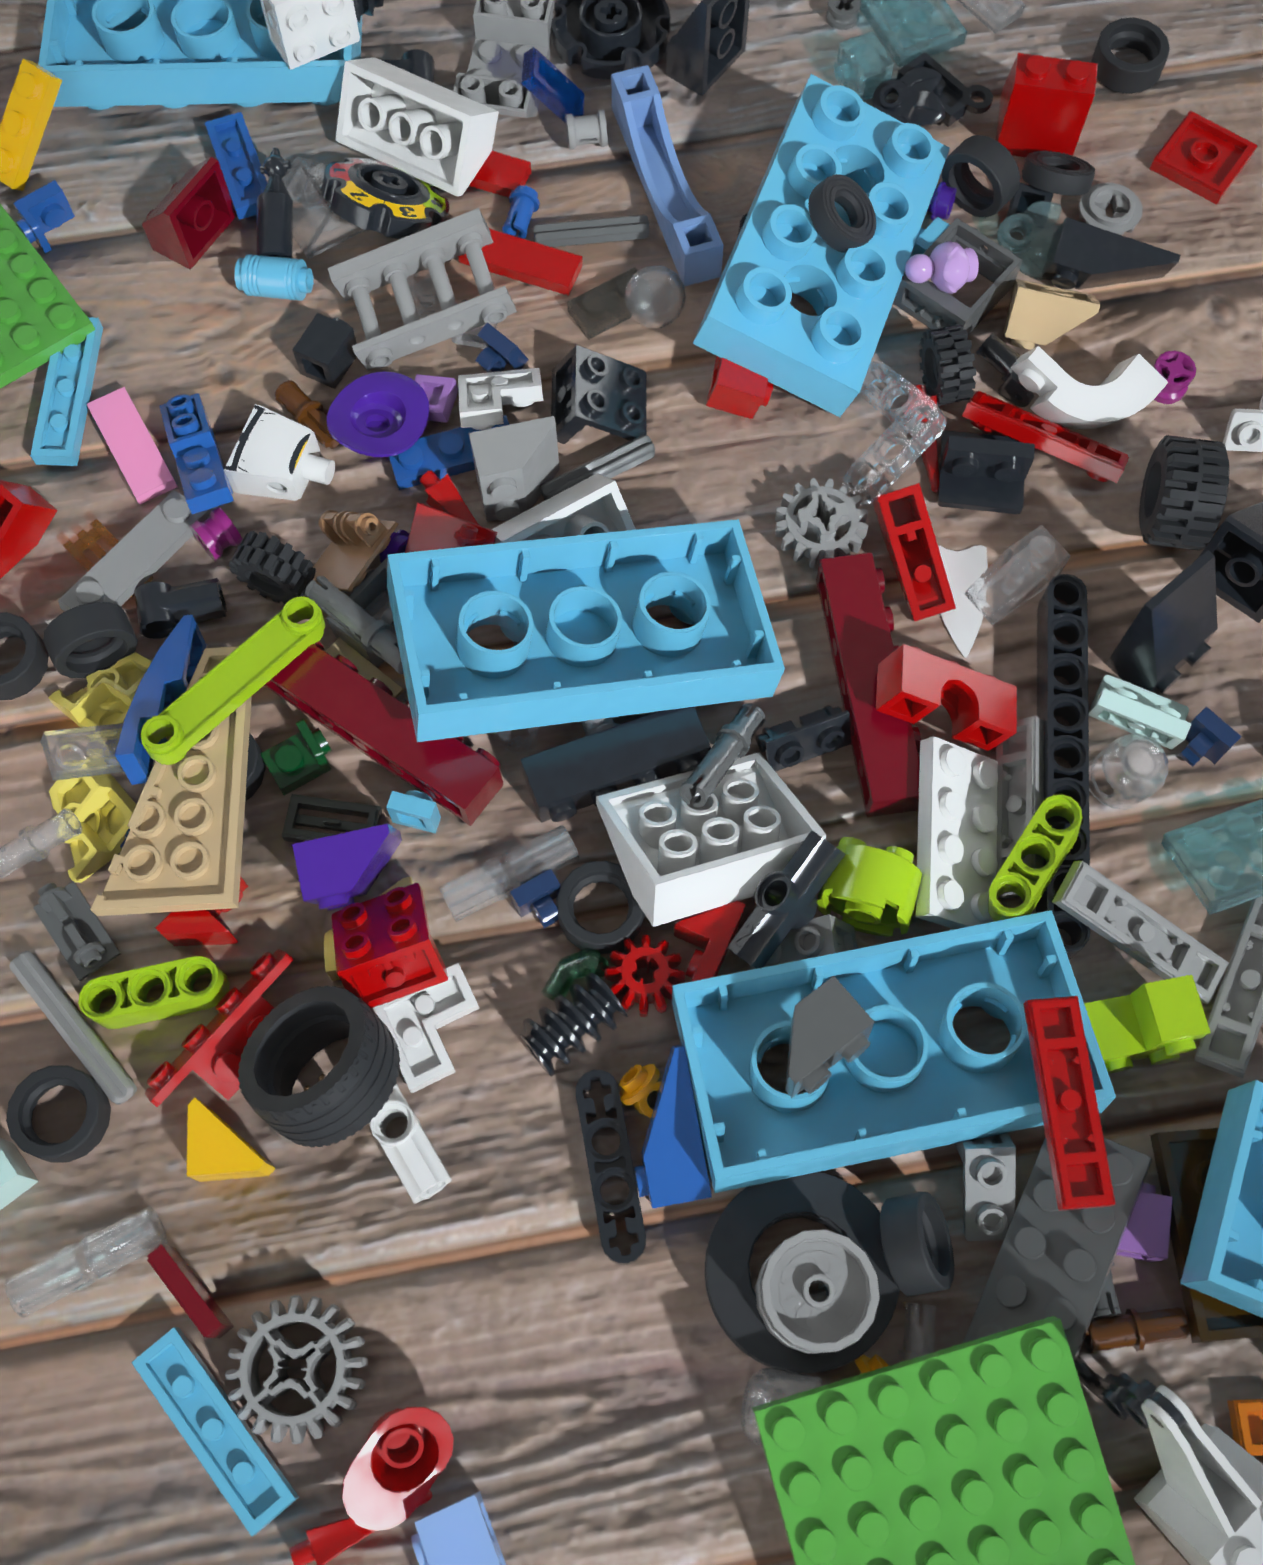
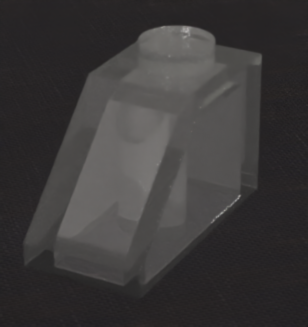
(1018, 575)

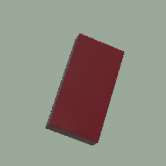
(189, 1292)

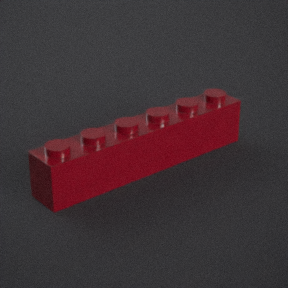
(859, 640)
(384, 730)

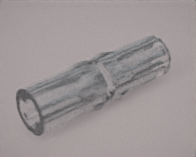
(506, 872)
(85, 1262)

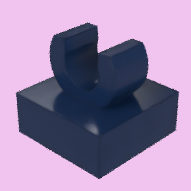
(499, 351)
(1209, 738)
(538, 896)

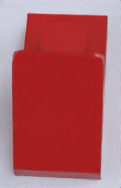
(198, 926)
(711, 932)

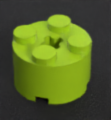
(872, 888)

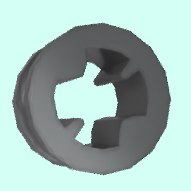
(840, 18)

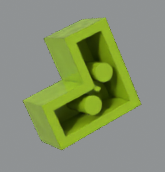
(1149, 1023)

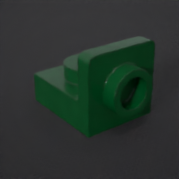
(298, 758)

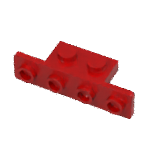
(217, 1048)

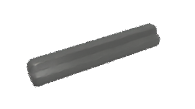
(592, 231)
(608, 465)

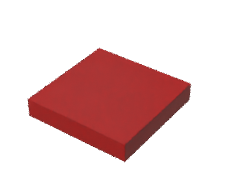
(1203, 157)

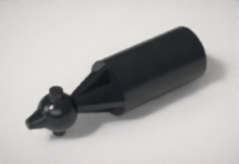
(275, 210)

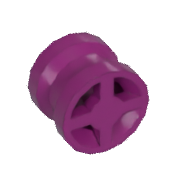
(1180, 373)
(216, 533)

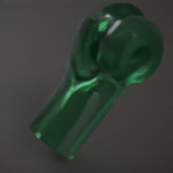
(573, 968)

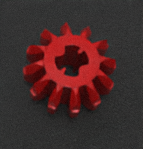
(652, 959)

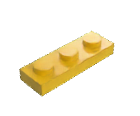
(25, 122)

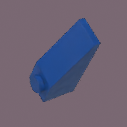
(673, 1148)

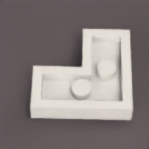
(485, 393)
(414, 1026)

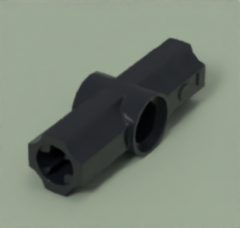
(786, 900)

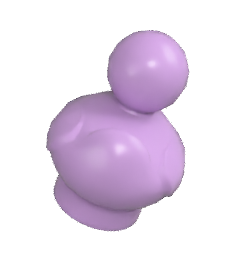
(947, 267)

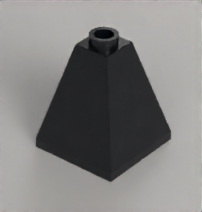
(1240, 560)

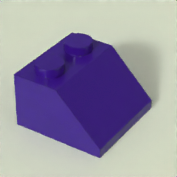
(344, 864)

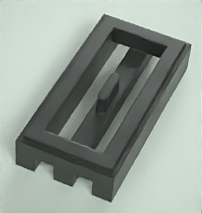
(290, 834)

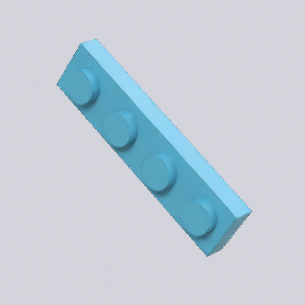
(65, 402)
(214, 1431)

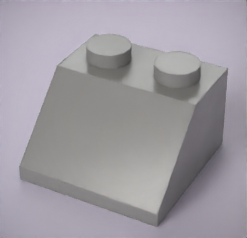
(513, 465)

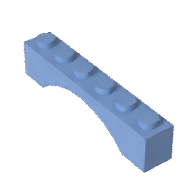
(682, 220)

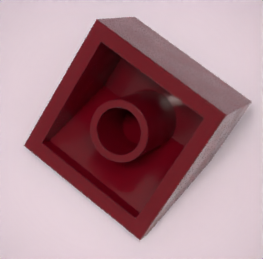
(191, 215)

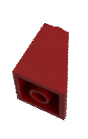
(1045, 104)

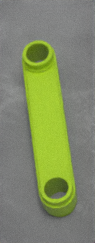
(233, 681)

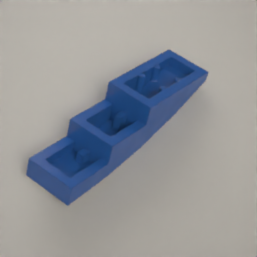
(160, 686)

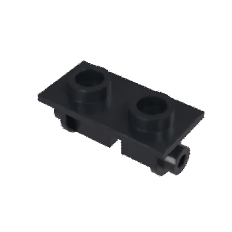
(820, 733)

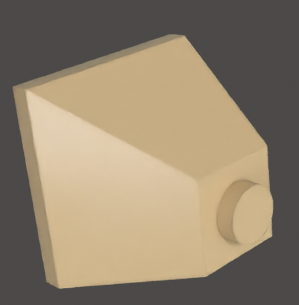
(1044, 313)

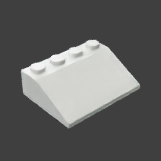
(709, 855)

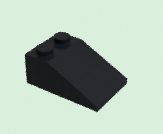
(708, 43)
(1170, 629)

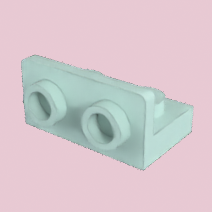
(1140, 712)

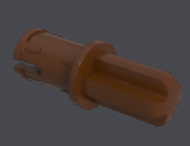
(305, 411)
(1136, 1329)

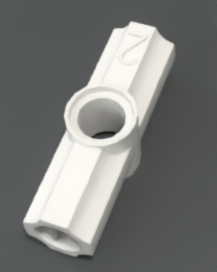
(411, 1152)

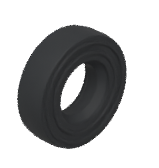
(1058, 173)
(827, 220)

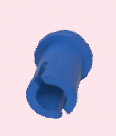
(523, 204)

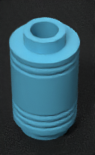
(273, 277)

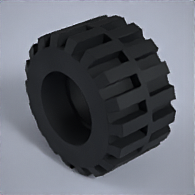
(1184, 492)

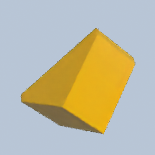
(218, 1150)

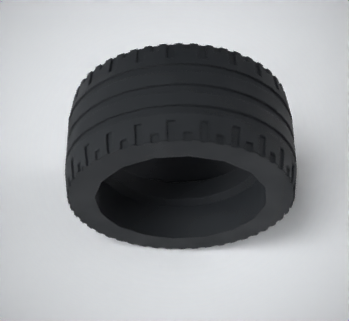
(349, 1092)

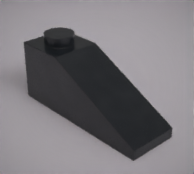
(1094, 257)

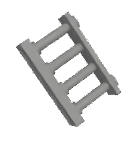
(408, 256)

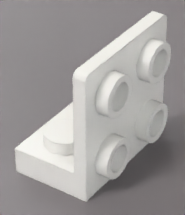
(310, 28)

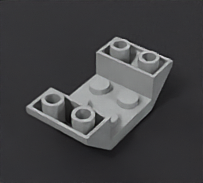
(502, 37)

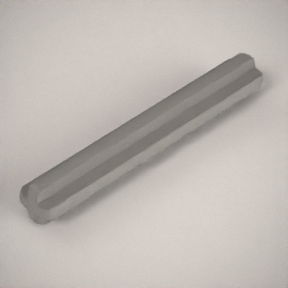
(73, 1028)

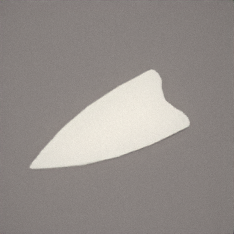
(962, 571)

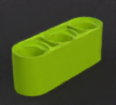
(1041, 840)
(133, 986)

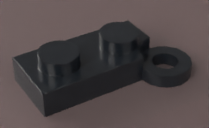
(951, 92)

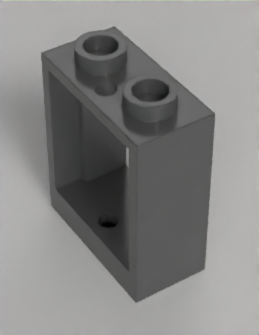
(941, 309)

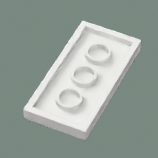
(956, 834)

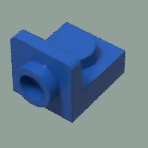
(42, 212)

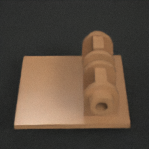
(353, 547)

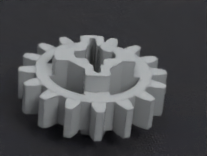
(833, 511)

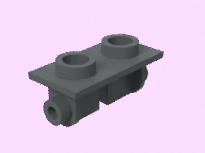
(75, 928)

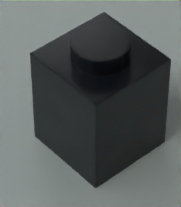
(325, 350)

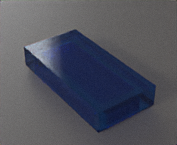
(551, 85)

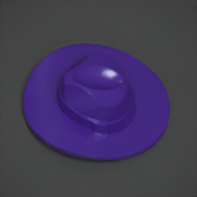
(379, 414)

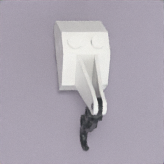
(1208, 1485)

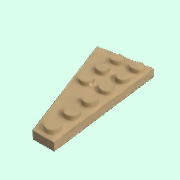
(187, 824)

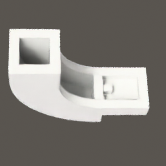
(1084, 406)

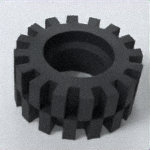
(947, 364)
(271, 567)

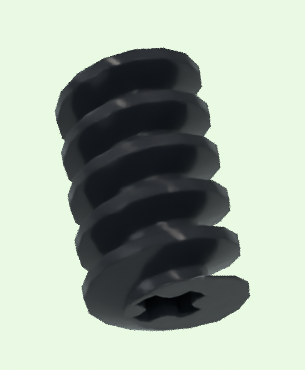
(571, 1022)

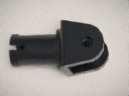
(1002, 359)

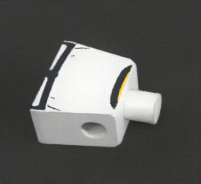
(276, 458)

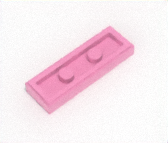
(132, 445)

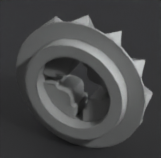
(1126, 208)

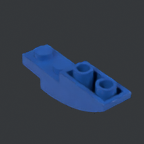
(196, 453)

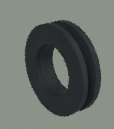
(730, 1249)

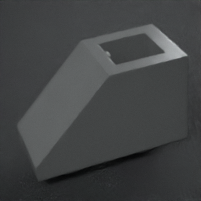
(822, 1032)

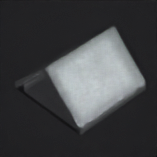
(314, 223)

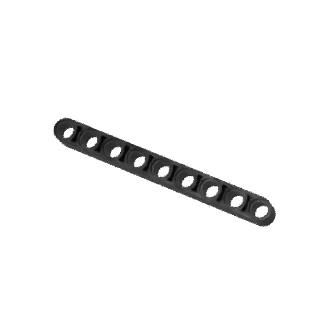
(1060, 740)

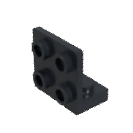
(598, 394)

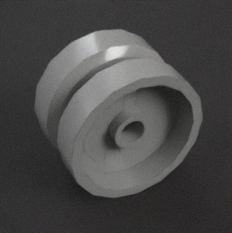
(841, 1271)

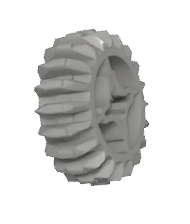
(311, 1387)

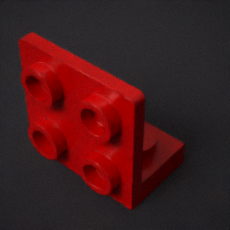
(386, 947)

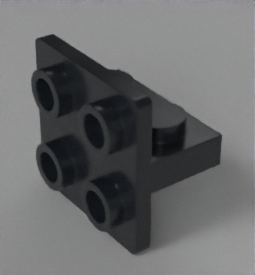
(983, 472)

